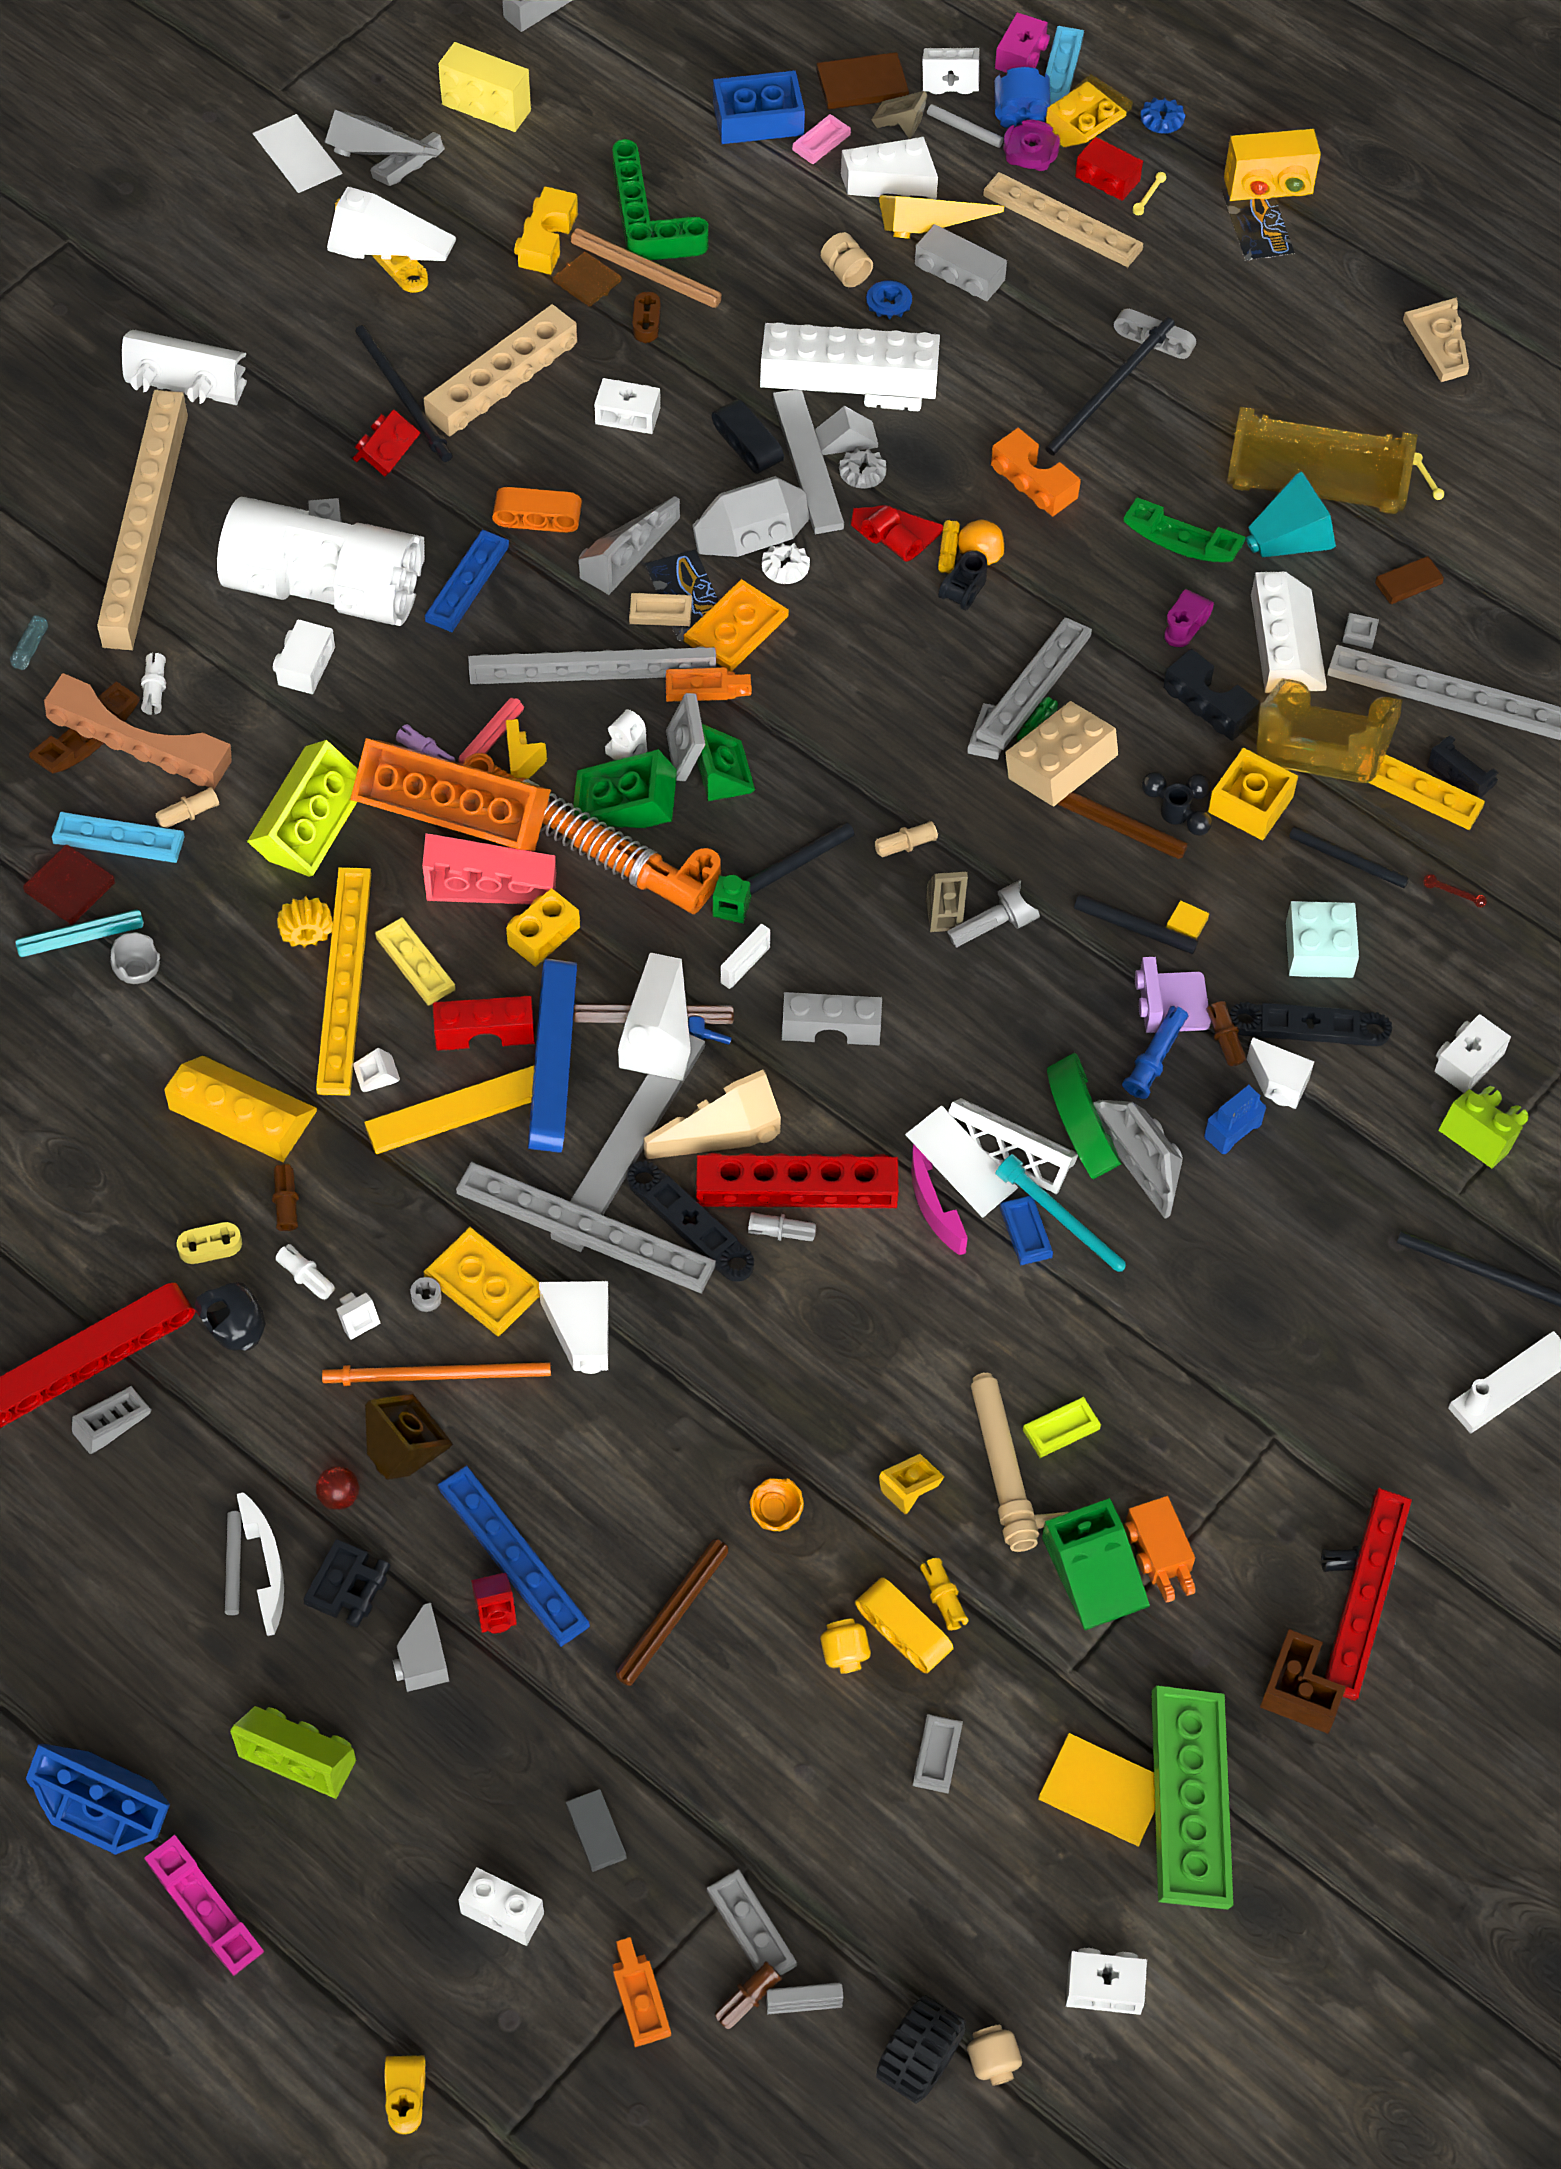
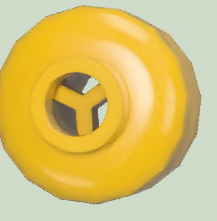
(845, 1645)

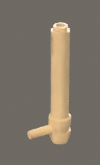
(1014, 1509)

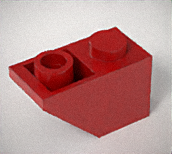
(494, 1603)

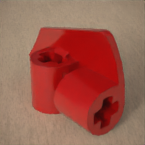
(896, 529)

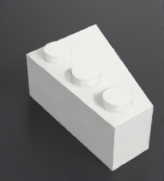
(890, 168)

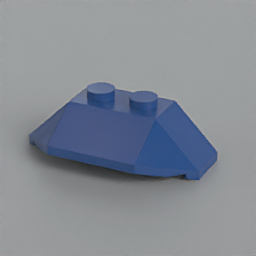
(96, 1798)

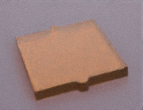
(587, 279)

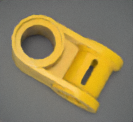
(404, 2088)

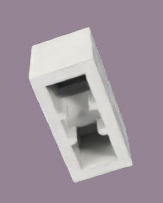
(963, 63)
(627, 406)
(1471, 1053)
(501, 1906)
(1087, 1986)

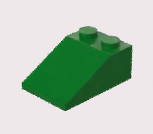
(628, 791)

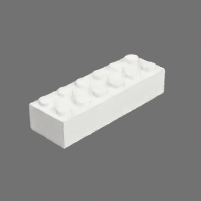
(849, 360)

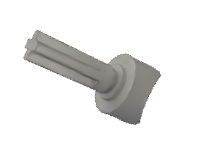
(1011, 908)

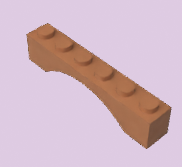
(191, 756)

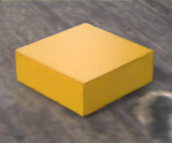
(1188, 919)

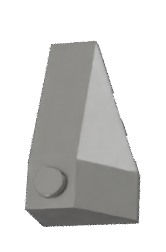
(366, 136)
(621, 550)

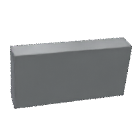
(596, 1830)

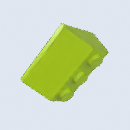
(294, 1750)

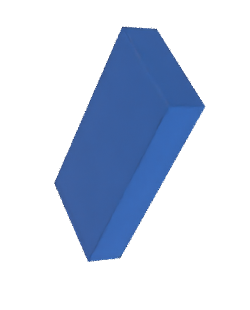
(1026, 1230)

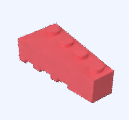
(484, 872)

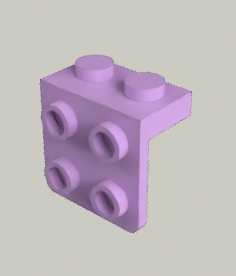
(1171, 989)

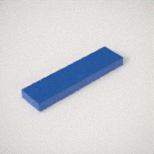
(467, 581)

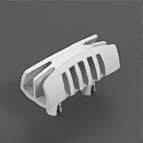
(182, 367)

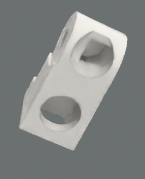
(627, 734)

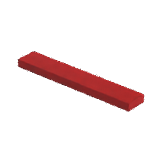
(1367, 1591)

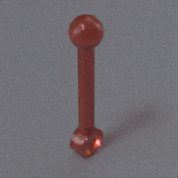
(1431, 881)

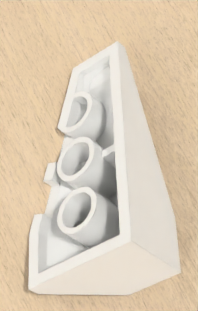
(377, 227)
(657, 1023)

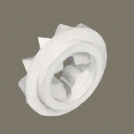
(792, 571)

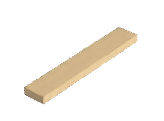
(1063, 219)

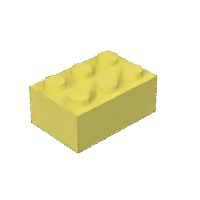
(484, 86)

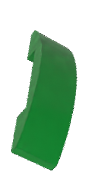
(1180, 537)
(1080, 1116)

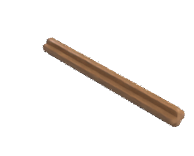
(646, 268)

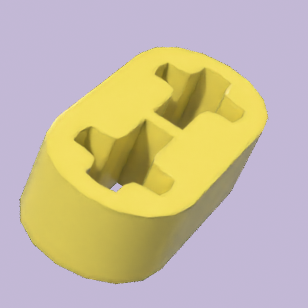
(209, 1243)

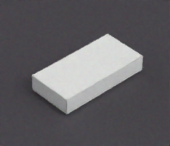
(745, 956)

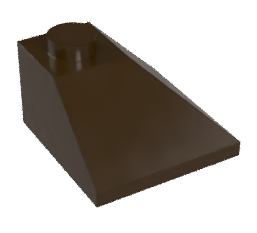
(402, 1436)

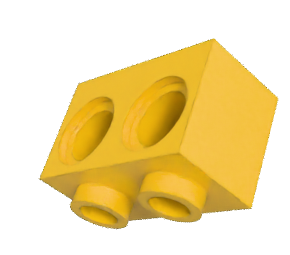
(547, 931)

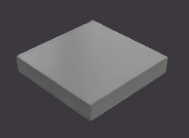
(685, 736)

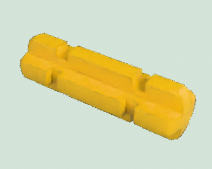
(948, 546)

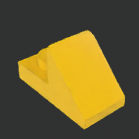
(523, 757)
(908, 1481)

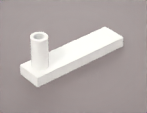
(1508, 1384)

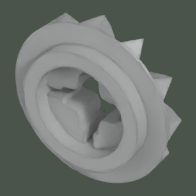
(870, 476)

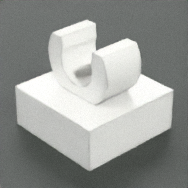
(357, 1314)

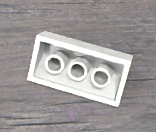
(1286, 631)

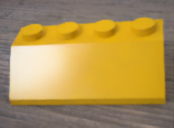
(238, 1106)

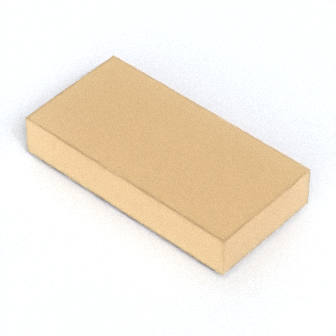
(660, 609)

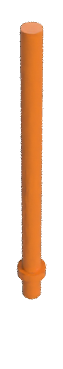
(350, 1375)

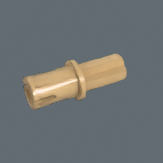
(187, 808)
(906, 839)

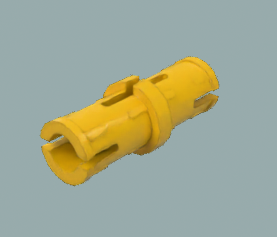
(944, 1594)

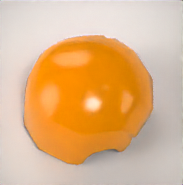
(982, 537)
(776, 1504)

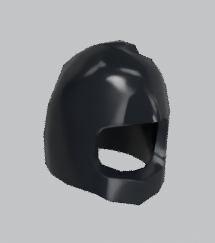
(237, 1324)

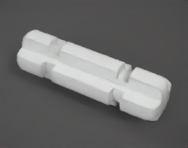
(893, 402)

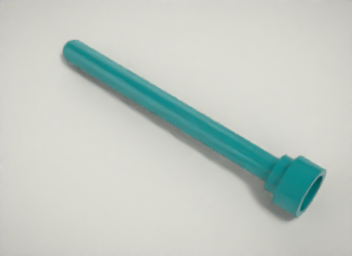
(1012, 1171)

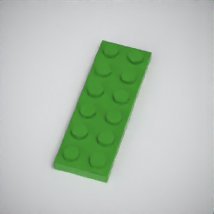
(1191, 1798)

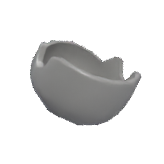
(134, 958)

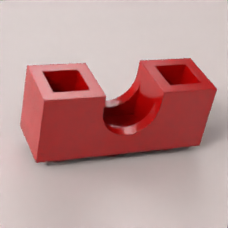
(461, 1020)

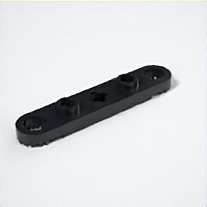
(1330, 1026)
(706, 1237)

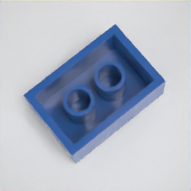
(758, 107)

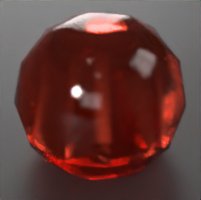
(337, 1488)

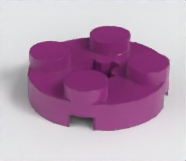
(1033, 157)

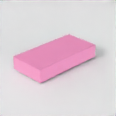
(821, 139)

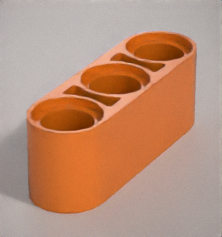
(537, 509)

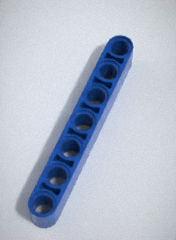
(552, 1056)

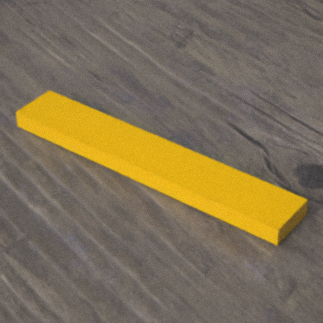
(451, 1111)

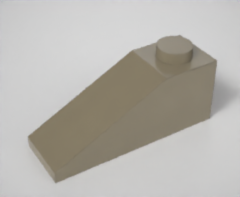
(946, 900)

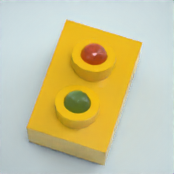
(1271, 164)

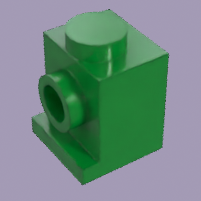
(734, 891)

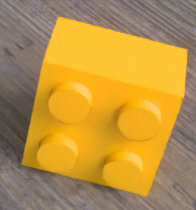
(1253, 794)

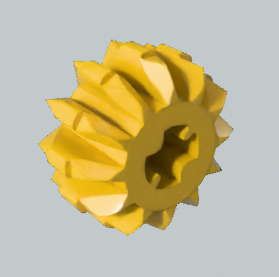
(304, 922)

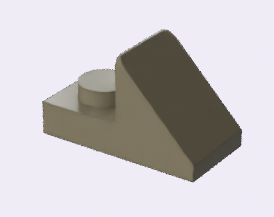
(904, 110)

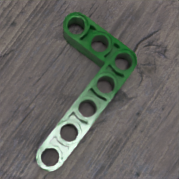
(651, 238)

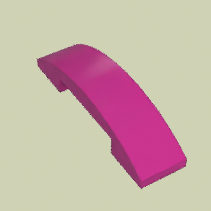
(945, 1225)
(203, 1905)

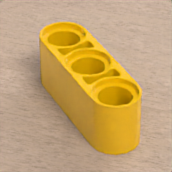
(904, 1625)

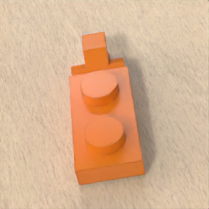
(706, 684)
(639, 1996)

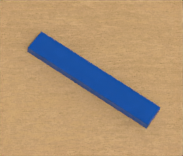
(514, 1556)

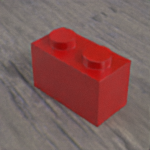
(1109, 168)

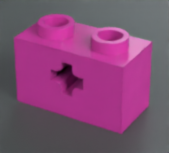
(1022, 43)

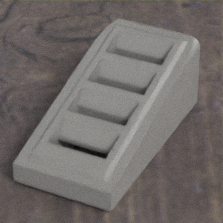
(90, 1430)

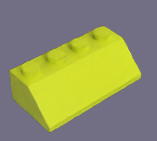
(307, 810)

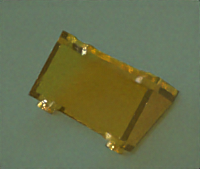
(1324, 739)

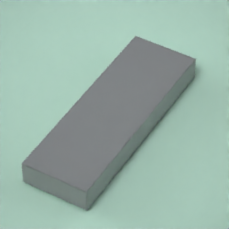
(750, 1923)

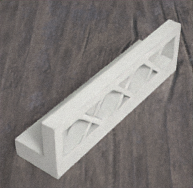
(1019, 1137)

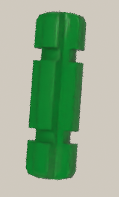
(1047, 708)

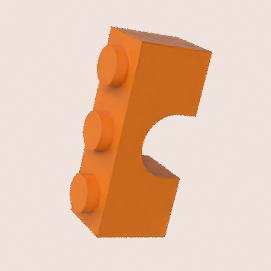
(1048, 488)

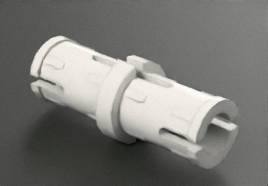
(153, 683)

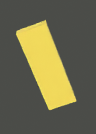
(415, 961)

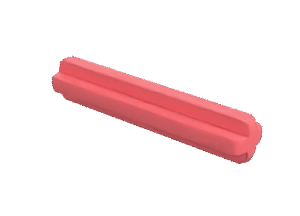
(494, 729)

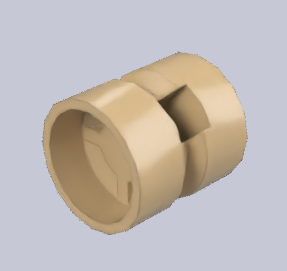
(846, 259)

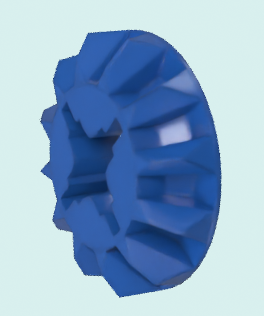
(1152, 120)
(892, 291)

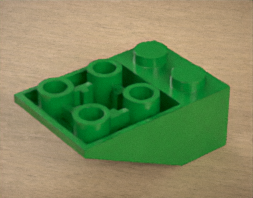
(1095, 1563)

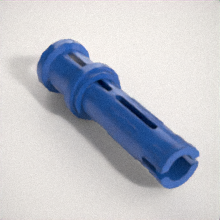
(1150, 1063)

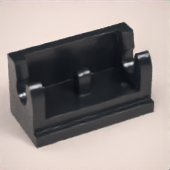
(1459, 770)

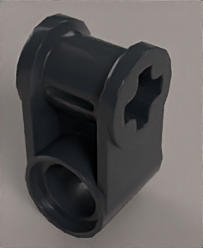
(963, 583)

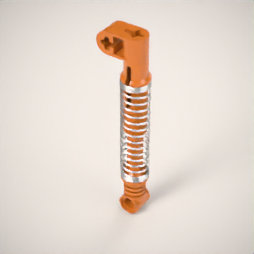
(641, 866)

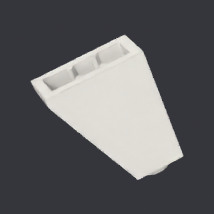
(579, 1320)

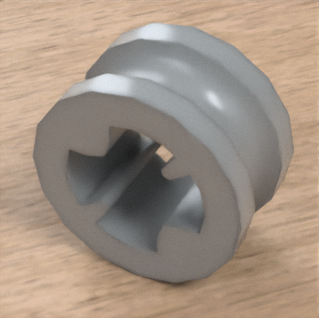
(428, 1304)

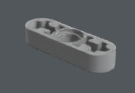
(1129, 326)

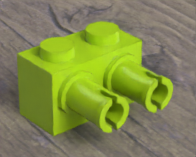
(1483, 1128)

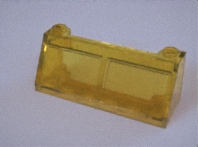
(1335, 462)

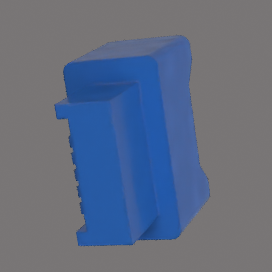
(1235, 1119)

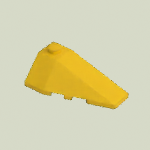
(918, 215)

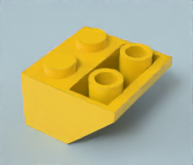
(1082, 115)

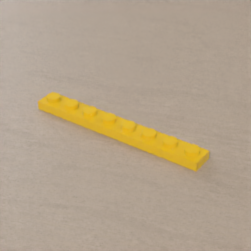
(344, 982)

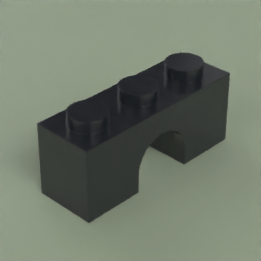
(1227, 712)

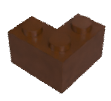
(1298, 1692)

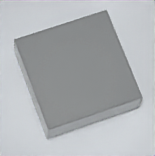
(1360, 630)

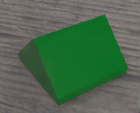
(724, 766)

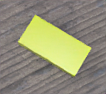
(1061, 1427)

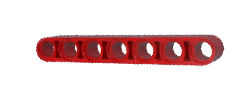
(92, 1351)

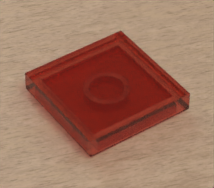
(69, 884)

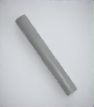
(965, 126)
(233, 1558)

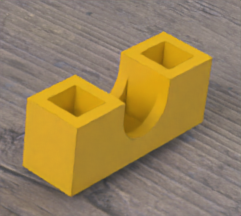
(551, 213)

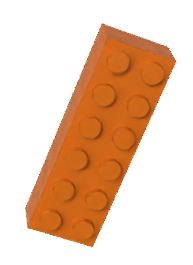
(450, 794)

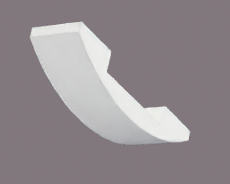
(270, 1598)

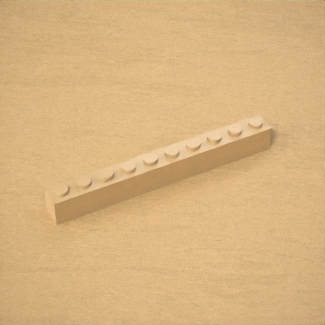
(142, 520)

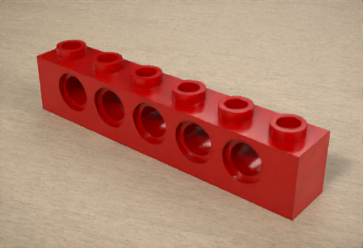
(809, 1192)

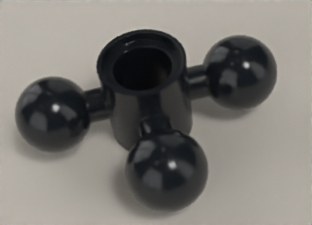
(1197, 787)

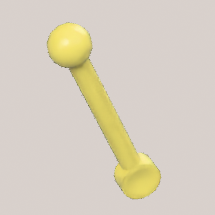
(1138, 208)
(1437, 492)

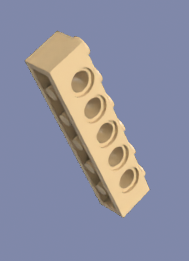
(500, 370)

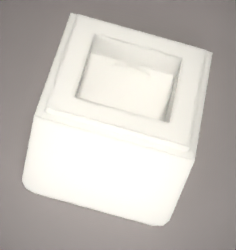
(376, 1070)

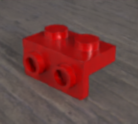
(387, 443)

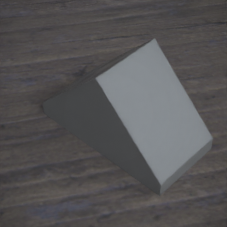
(845, 432)

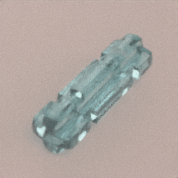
(29, 642)

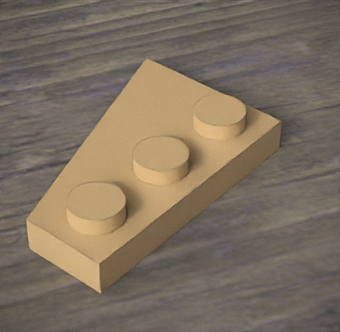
(1440, 338)

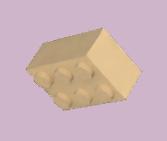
(1061, 753)

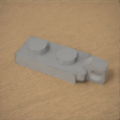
(395, 167)

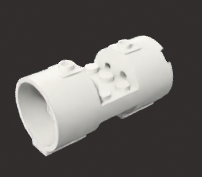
(289, 552)

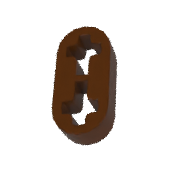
(651, 317)

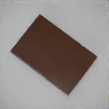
(862, 80)

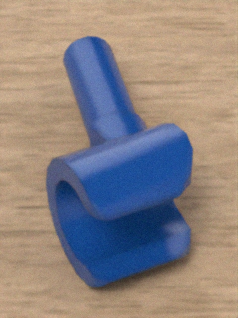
(697, 1028)

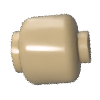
(994, 2054)

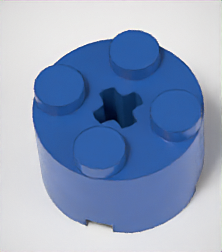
(1021, 96)

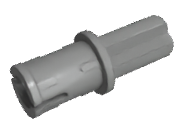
(781, 1227)

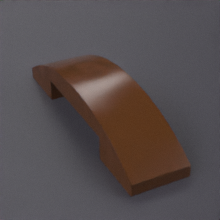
(72, 747)

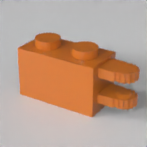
(1161, 1545)

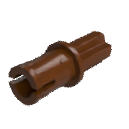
(1226, 1033)
(285, 1198)
(748, 1995)

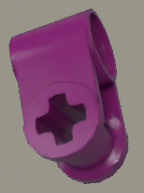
(1186, 618)

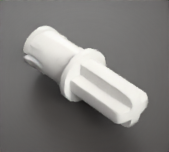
(304, 1271)

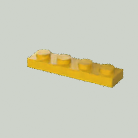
(1428, 792)

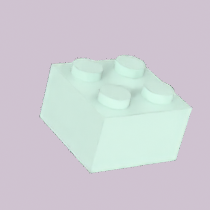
(1322, 939)

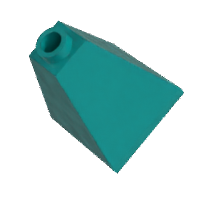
(1292, 522)

